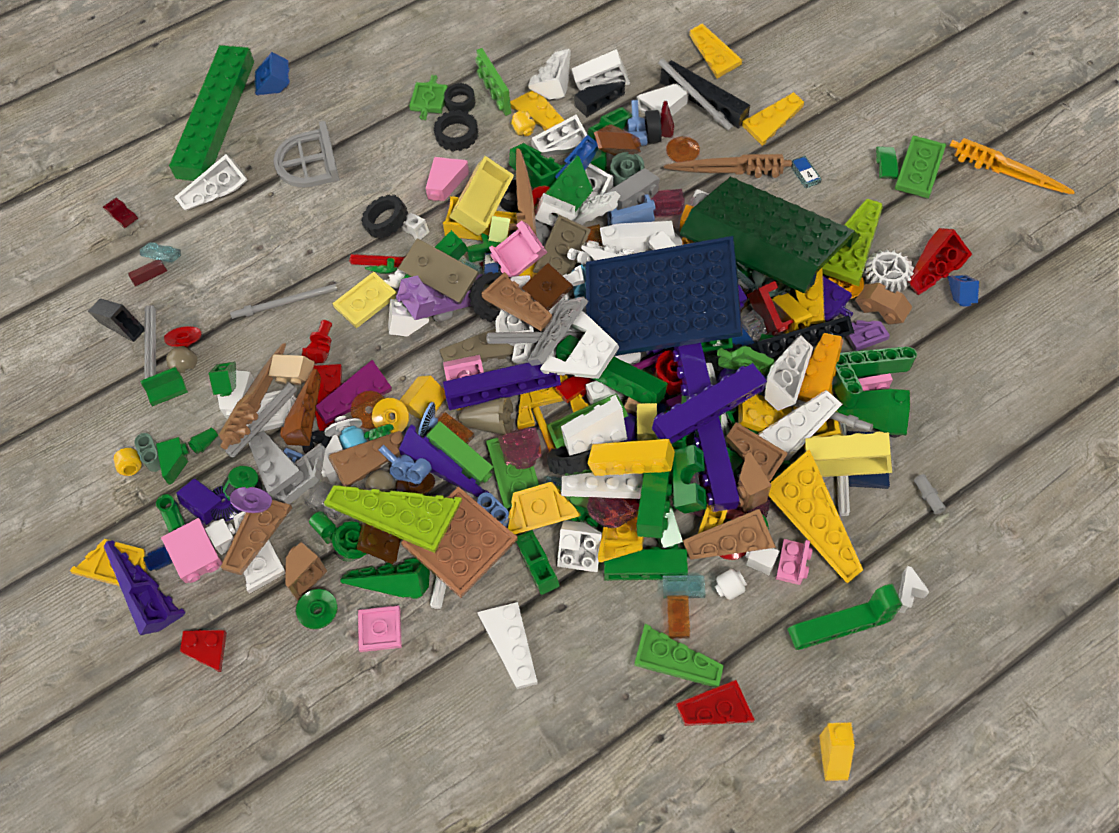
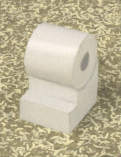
(415, 226)

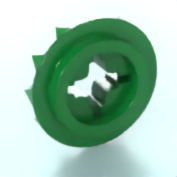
(379, 432)

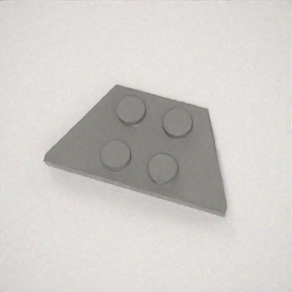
(311, 466)

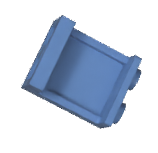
(633, 214)

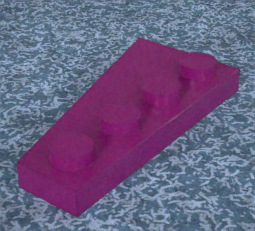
(339, 401)

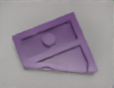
(867, 334)

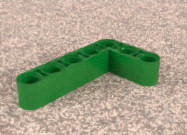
(865, 364)
(878, 611)

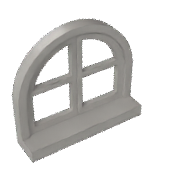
(327, 154)

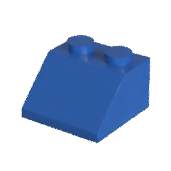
(272, 75)

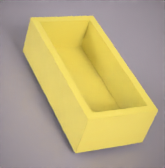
(481, 196)
(851, 454)

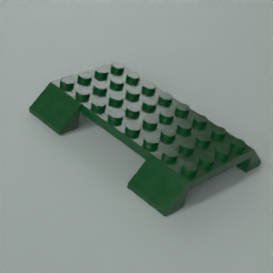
(768, 232)

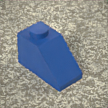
(964, 289)

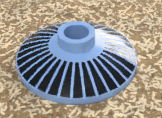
(428, 420)

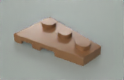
(765, 453)

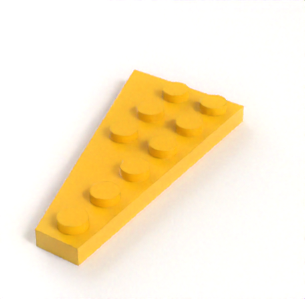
(808, 504)

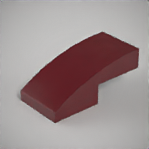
(120, 212)

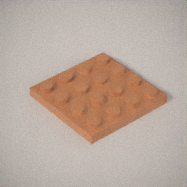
(468, 547)

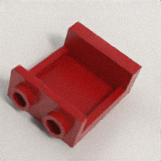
(765, 308)

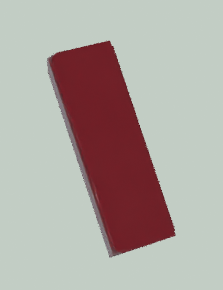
(147, 272)

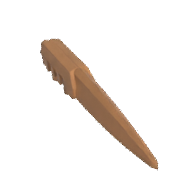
(736, 165)
(524, 195)
(246, 408)

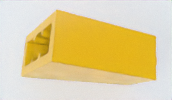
(789, 309)
(837, 751)

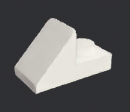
(911, 586)

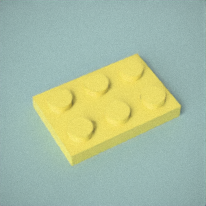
(364, 299)

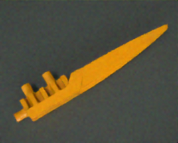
(1000, 163)

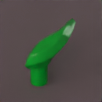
(384, 269)

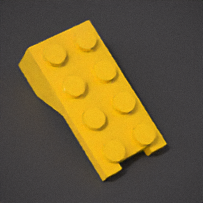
(462, 232)

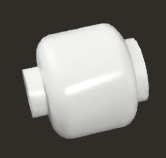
(730, 584)

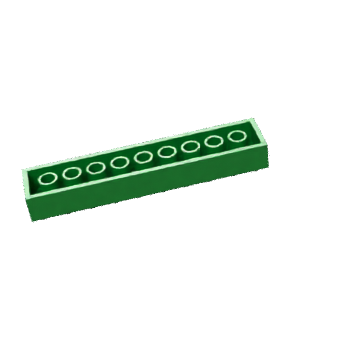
(212, 112)

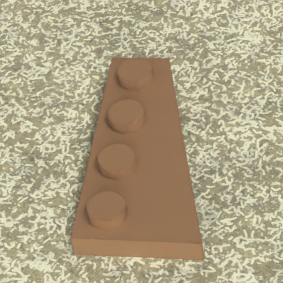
(513, 300)
(364, 458)
(253, 535)
(735, 536)

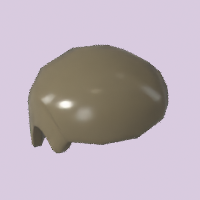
(181, 358)
(381, 481)

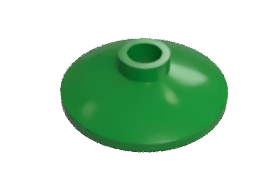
(315, 600)

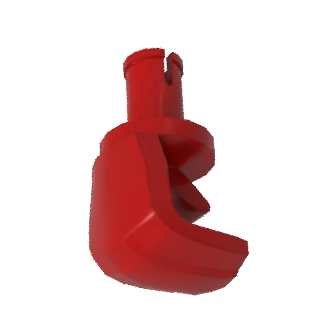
(320, 344)

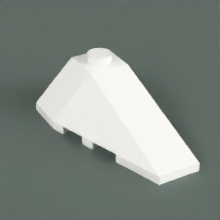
(553, 78)
(215, 182)
(634, 235)
(507, 322)
(788, 374)

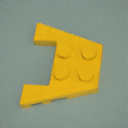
(541, 398)

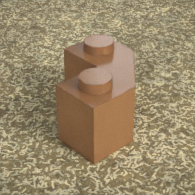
(892, 306)

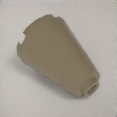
(489, 416)

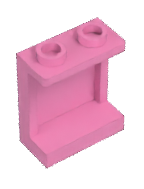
(518, 251)
(192, 551)

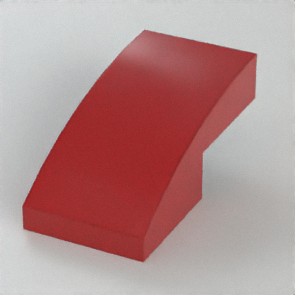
(572, 388)

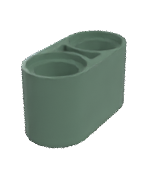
(147, 452)

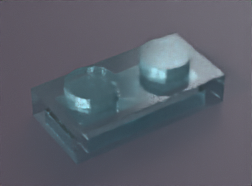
(159, 252)
(684, 585)

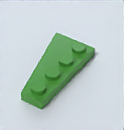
(669, 657)

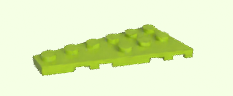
(850, 262)
(403, 514)

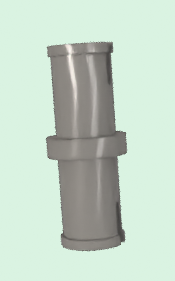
(929, 494)

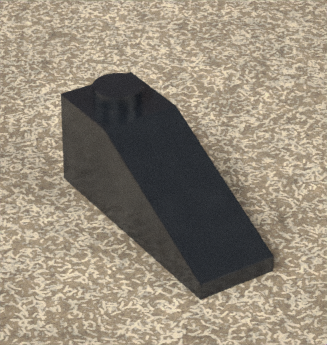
(597, 97)

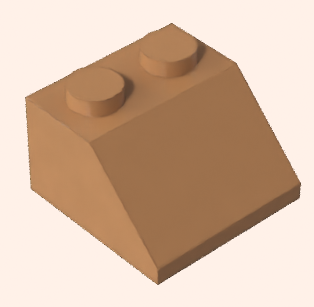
(752, 485)
(302, 570)

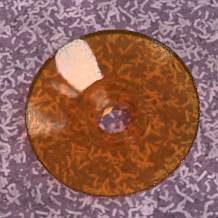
(683, 149)
(359, 404)

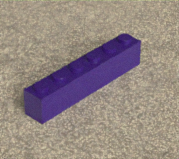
(497, 384)
(709, 404)

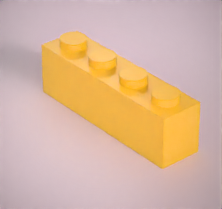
(631, 457)

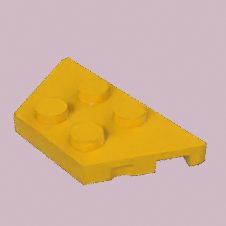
(539, 508)
(620, 541)
(98, 566)

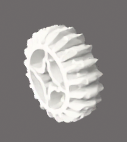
(889, 270)

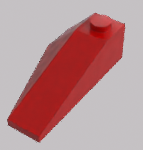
(939, 258)

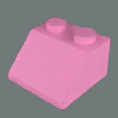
(463, 367)

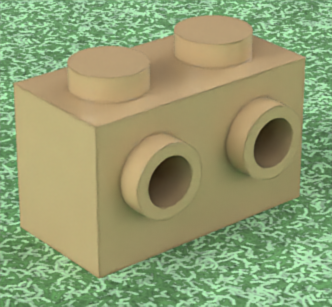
(290, 369)

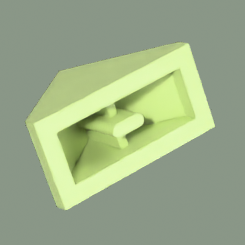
(498, 229)

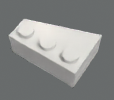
(601, 71)
(560, 138)
(597, 427)

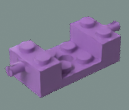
(423, 300)

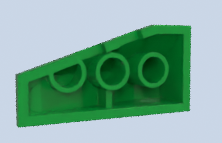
(883, 408)
(400, 580)

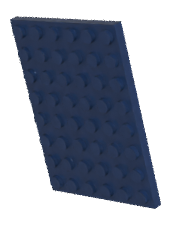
(666, 296)

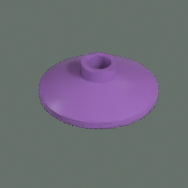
(250, 499)

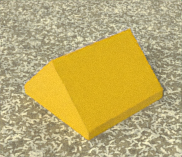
(421, 394)

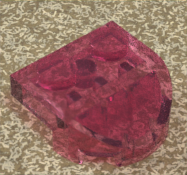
(668, 202)
(521, 448)
(610, 511)

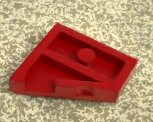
(205, 647)

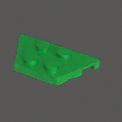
(571, 185)

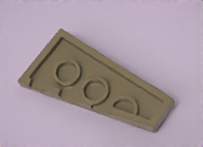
(476, 346)

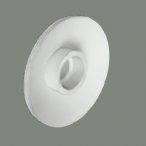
(340, 424)

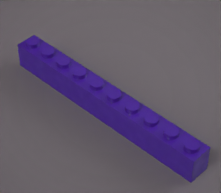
(709, 438)

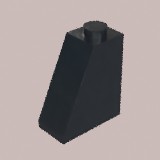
(117, 319)

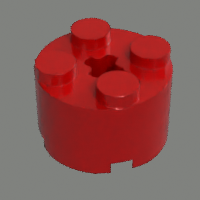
(667, 371)

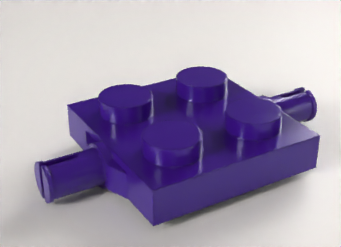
(835, 300)

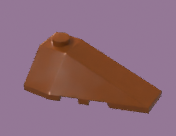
(615, 141)
(300, 419)

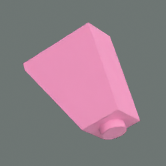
(445, 177)

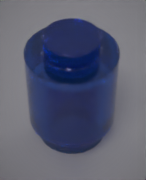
(157, 559)

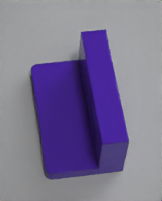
(198, 500)

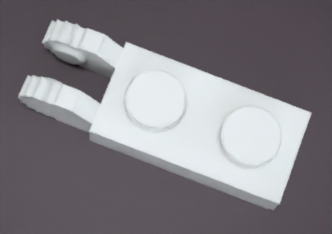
(581, 257)

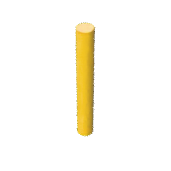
(544, 429)

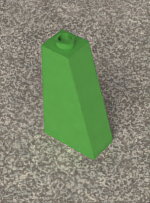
(469, 460)

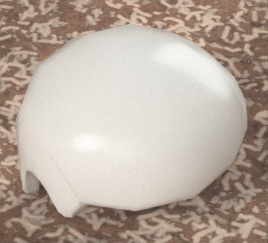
(394, 279)

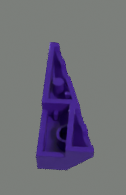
(442, 465)
(147, 604)

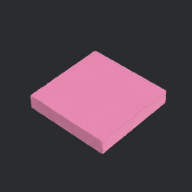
(379, 628)

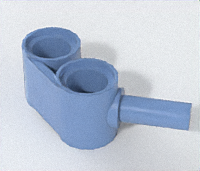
(636, 124)
(404, 467)
(495, 509)

